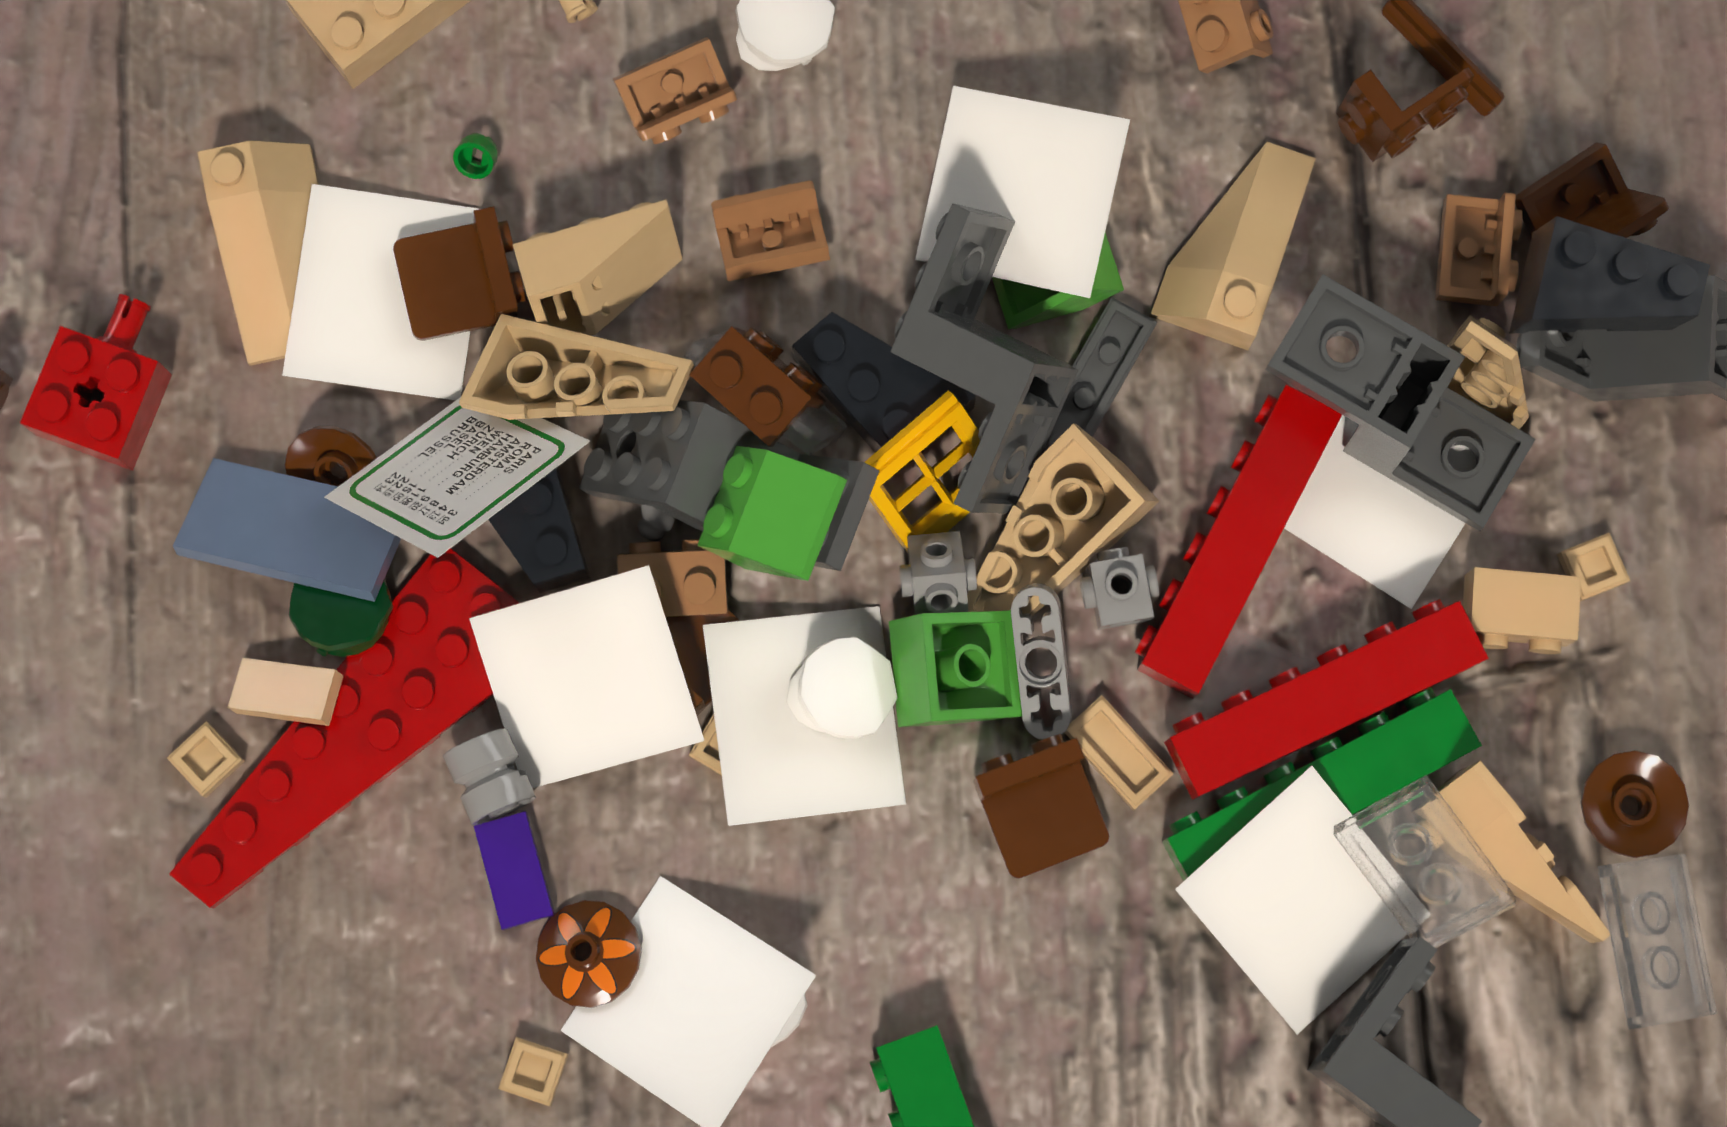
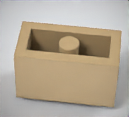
(1523, 608)

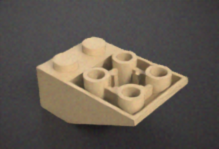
(597, 268)

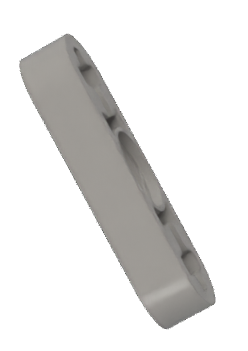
(1022, 624)

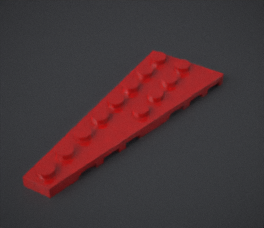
(387, 711)

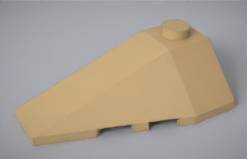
(259, 219)
(1233, 258)
(1489, 371)
(557, 372)
(1070, 510)
(1518, 856)

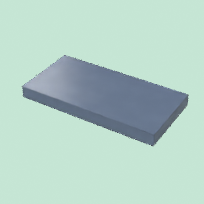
(284, 531)

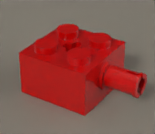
(86, 366)

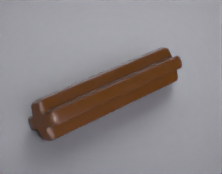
(1442, 52)

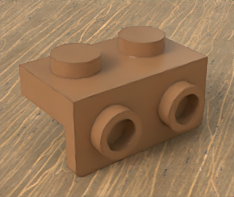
(1226, 31)
(675, 91)
(770, 230)
(1477, 249)
(686, 579)

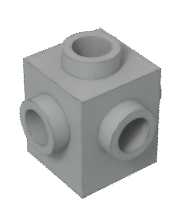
(937, 573)
(1114, 608)

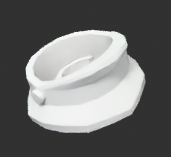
(782, 32)
(843, 689)

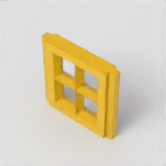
(908, 446)

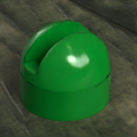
(466, 151)

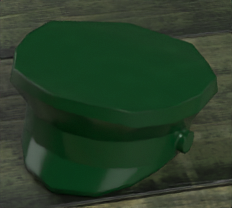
(337, 621)

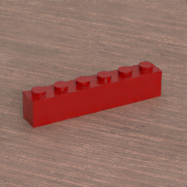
(1239, 541)
(1324, 699)

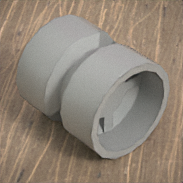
(489, 776)

